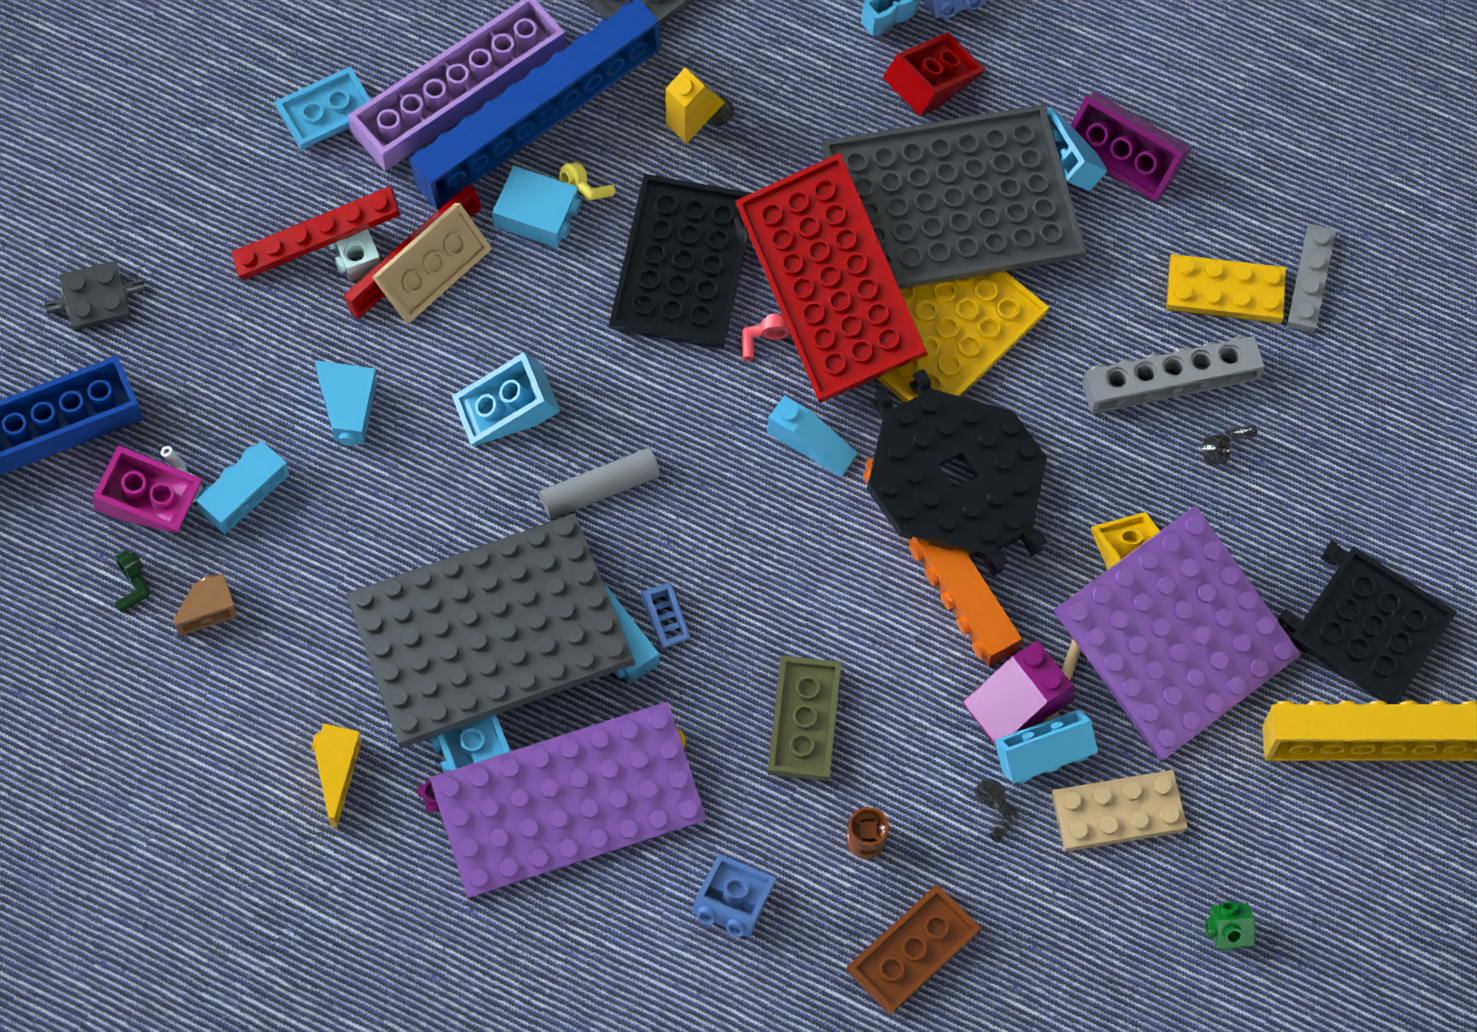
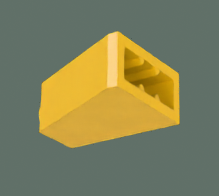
(689, 104)

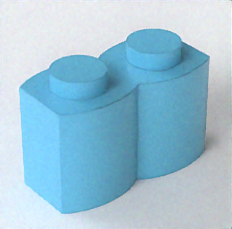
(881, 15)

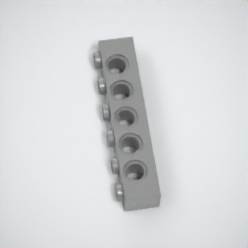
(1105, 397)

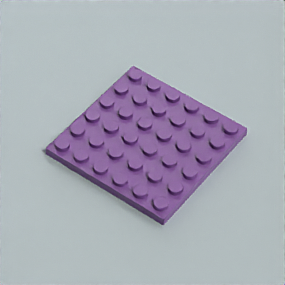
(1177, 633)

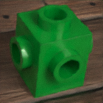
(1231, 925)

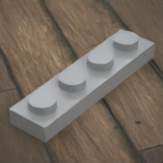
(1311, 278)

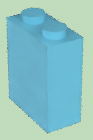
(536, 207)

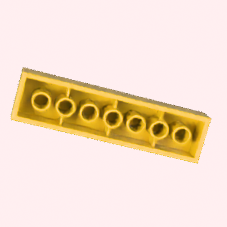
(1371, 731)

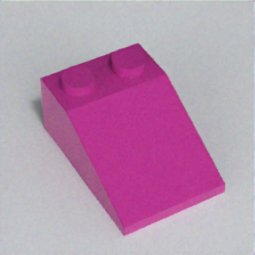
(145, 491)

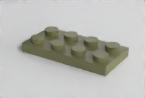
(804, 718)

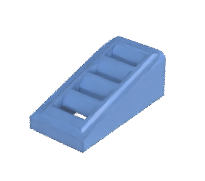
(668, 591)

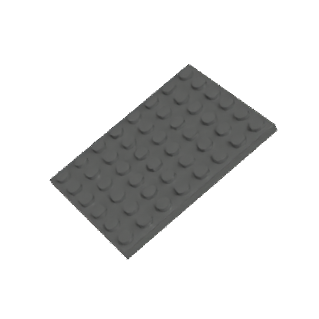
(964, 195)
(489, 630)

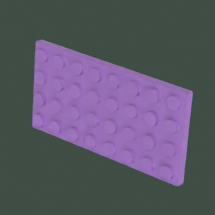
(567, 799)

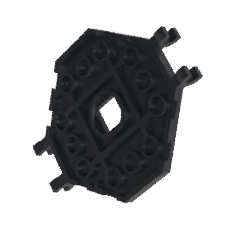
(922, 501)

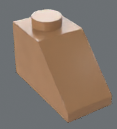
(205, 605)

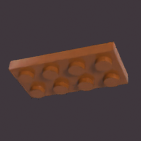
(913, 949)

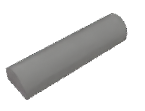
(599, 483)

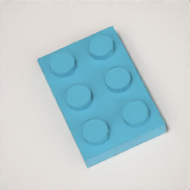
(322, 107)

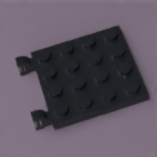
(1370, 624)

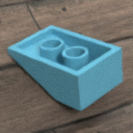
(506, 401)

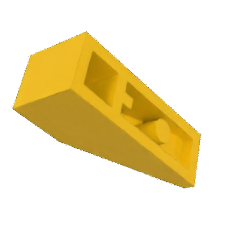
(336, 758)

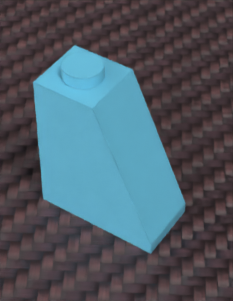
(348, 399)

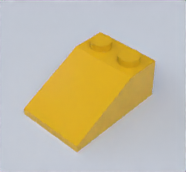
(1122, 536)

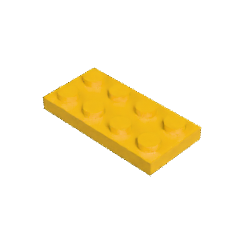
(1226, 288)

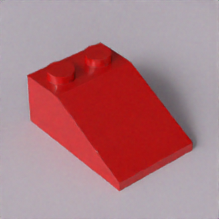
(932, 72)

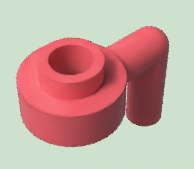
(771, 328)

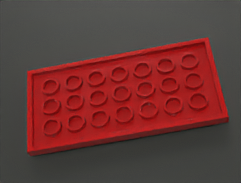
(831, 278)

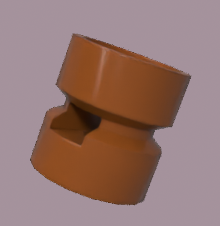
(870, 826)

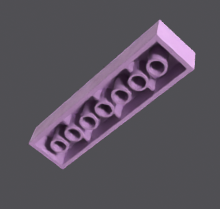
(456, 83)

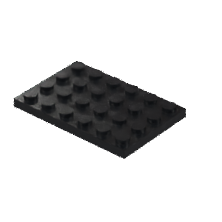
(681, 263)

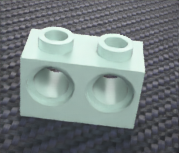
(356, 246)

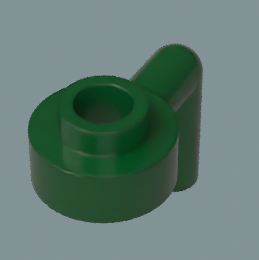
(130, 567)

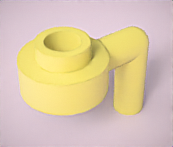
(576, 175)

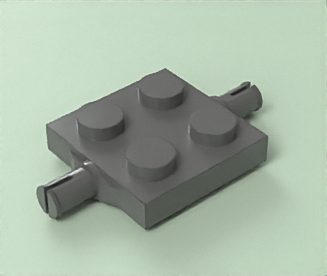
(94, 296)

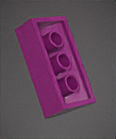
(1130, 145)

